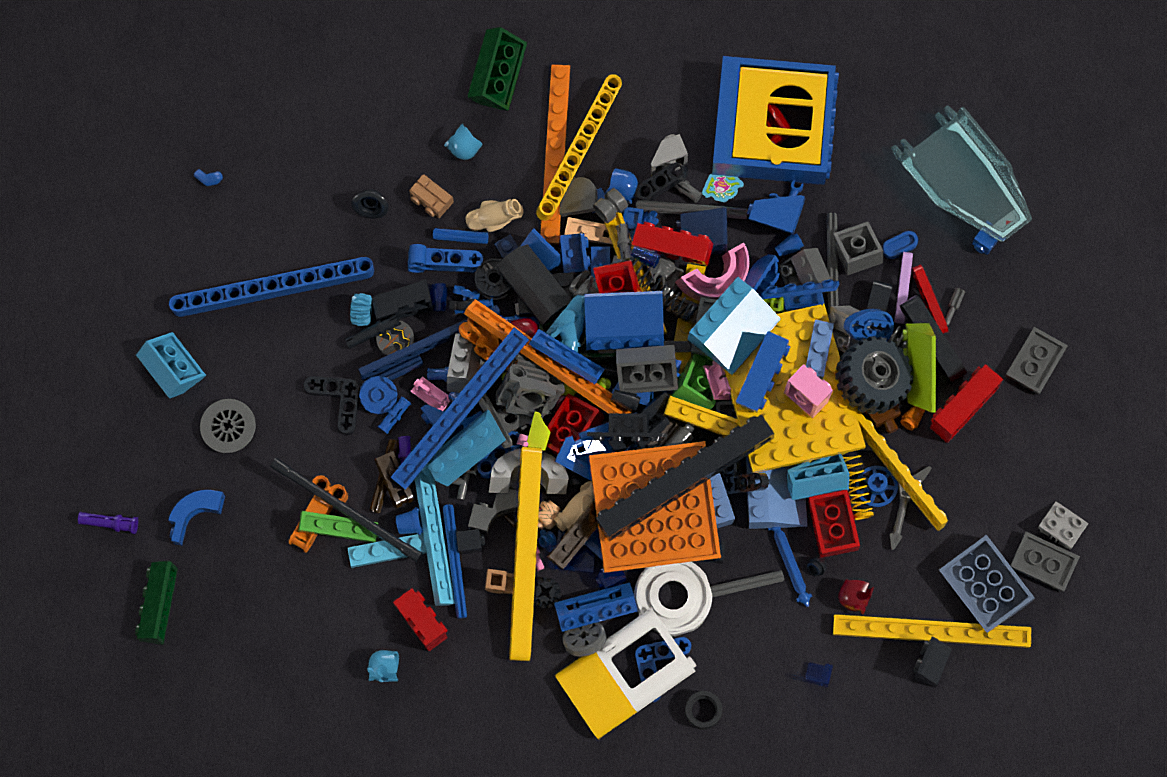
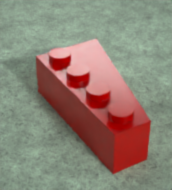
(673, 243)

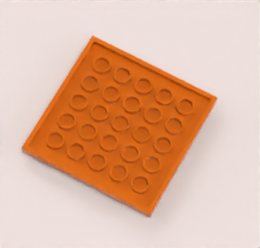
(672, 535)

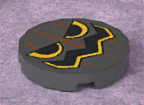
(395, 339)

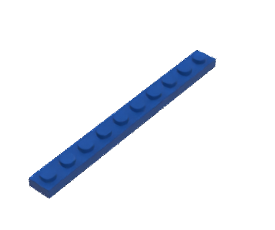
(460, 408)

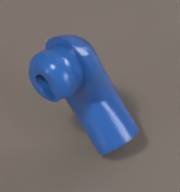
(208, 179)

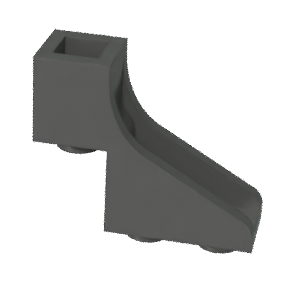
(483, 516)

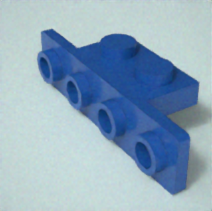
(802, 295)

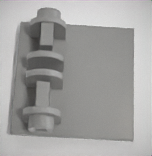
(1062, 525)

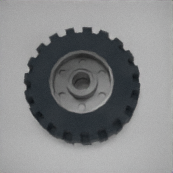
(874, 375)

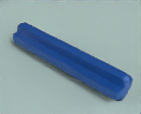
(459, 235)

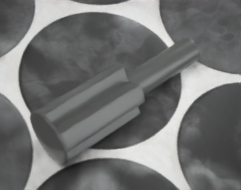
(954, 303)

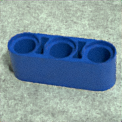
(490, 459)

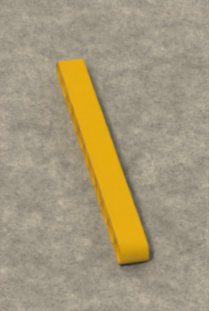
(525, 554)

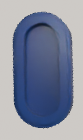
(901, 243)

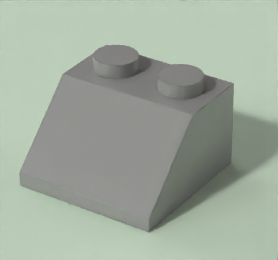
(670, 151)

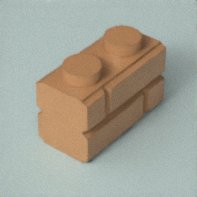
(430, 196)

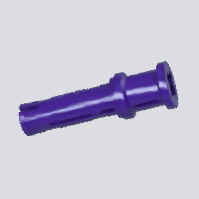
(117, 523)

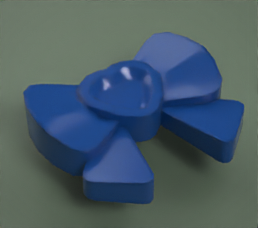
(466, 293)

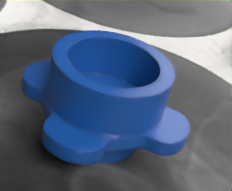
(547, 540)

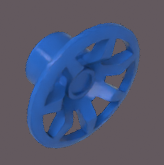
(877, 485)

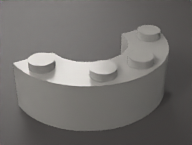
(507, 469)

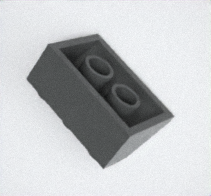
(463, 364)
(647, 369)

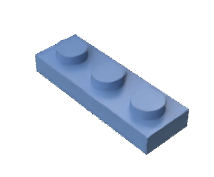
(819, 347)

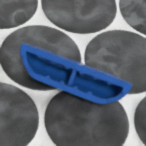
(763, 274)

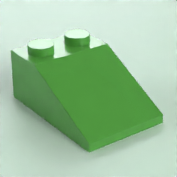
(693, 383)

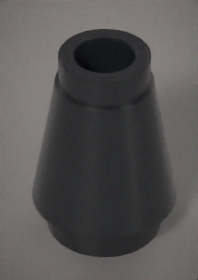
(626, 399)

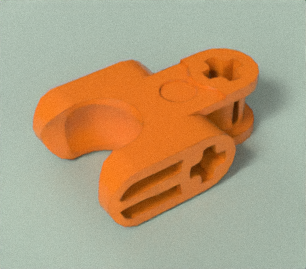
(484, 341)

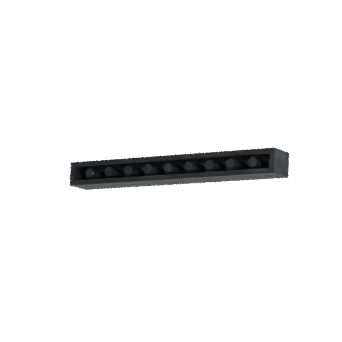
(685, 477)

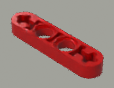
(928, 297)

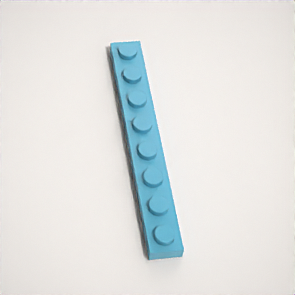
(434, 538)

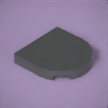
(578, 197)

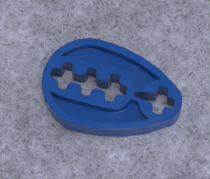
(866, 318)

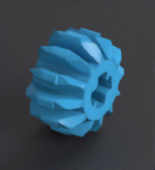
(361, 309)

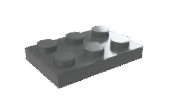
(1036, 360)
(1044, 562)

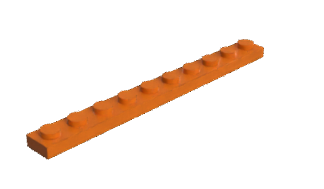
(555, 144)
(501, 328)

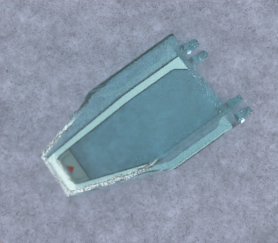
(967, 175)

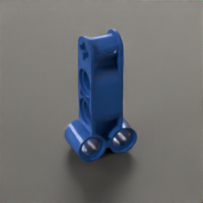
(420, 259)

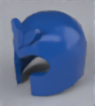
(625, 183)

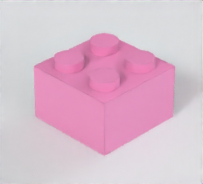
(808, 390)

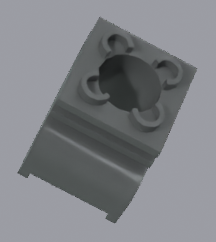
(528, 388)

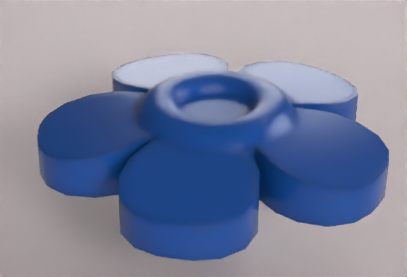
(650, 217)

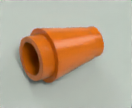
(912, 418)

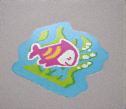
(721, 187)

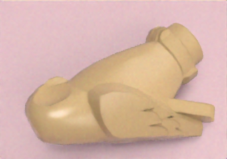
(494, 215)
(575, 507)

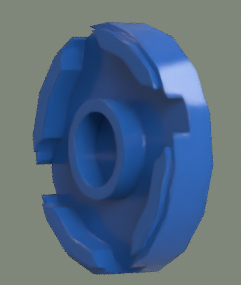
(378, 394)

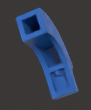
(189, 506)

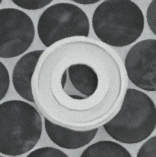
(694, 610)

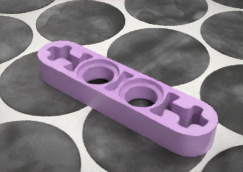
(903, 287)

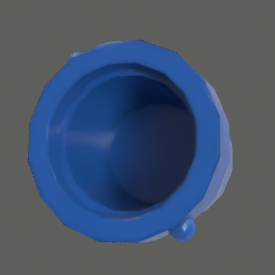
(409, 522)

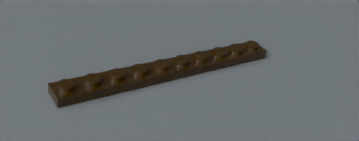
(586, 523)

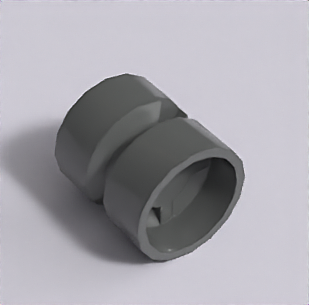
(612, 204)

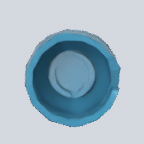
(463, 144)
(383, 666)

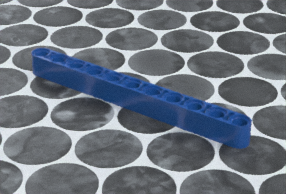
(263, 283)

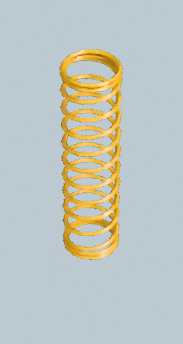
(859, 515)

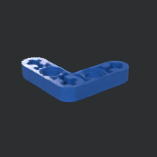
(649, 663)

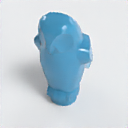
(570, 323)

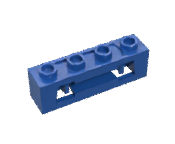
(595, 607)

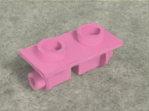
(718, 384)
(430, 394)

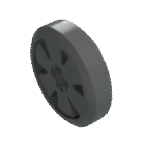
(593, 641)

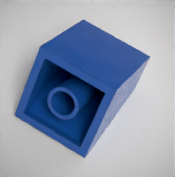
(777, 212)

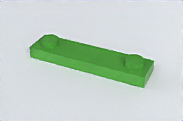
(334, 526)

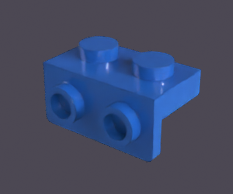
(574, 252)

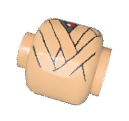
(547, 513)

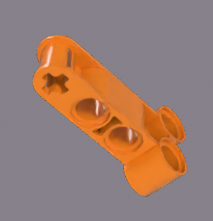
(316, 506)

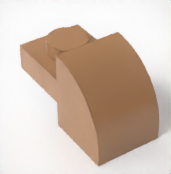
(499, 582)

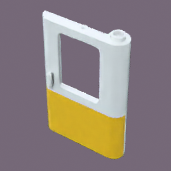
(601, 690)

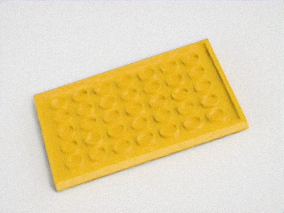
(796, 434)

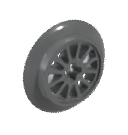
(219, 408)

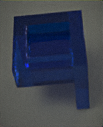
(818, 674)

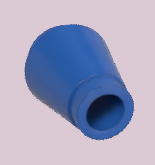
(789, 245)

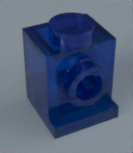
(610, 579)

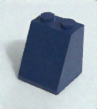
(709, 223)

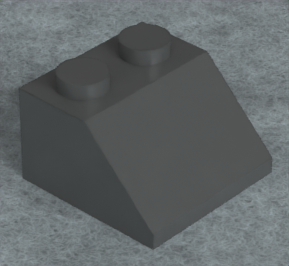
(858, 248)

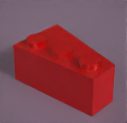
(421, 619)

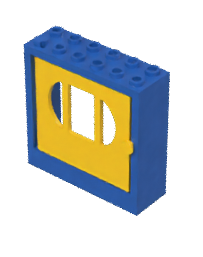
(756, 85)

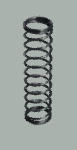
(685, 317)

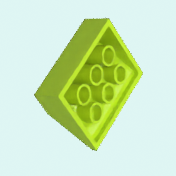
(922, 355)

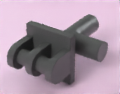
(463, 482)

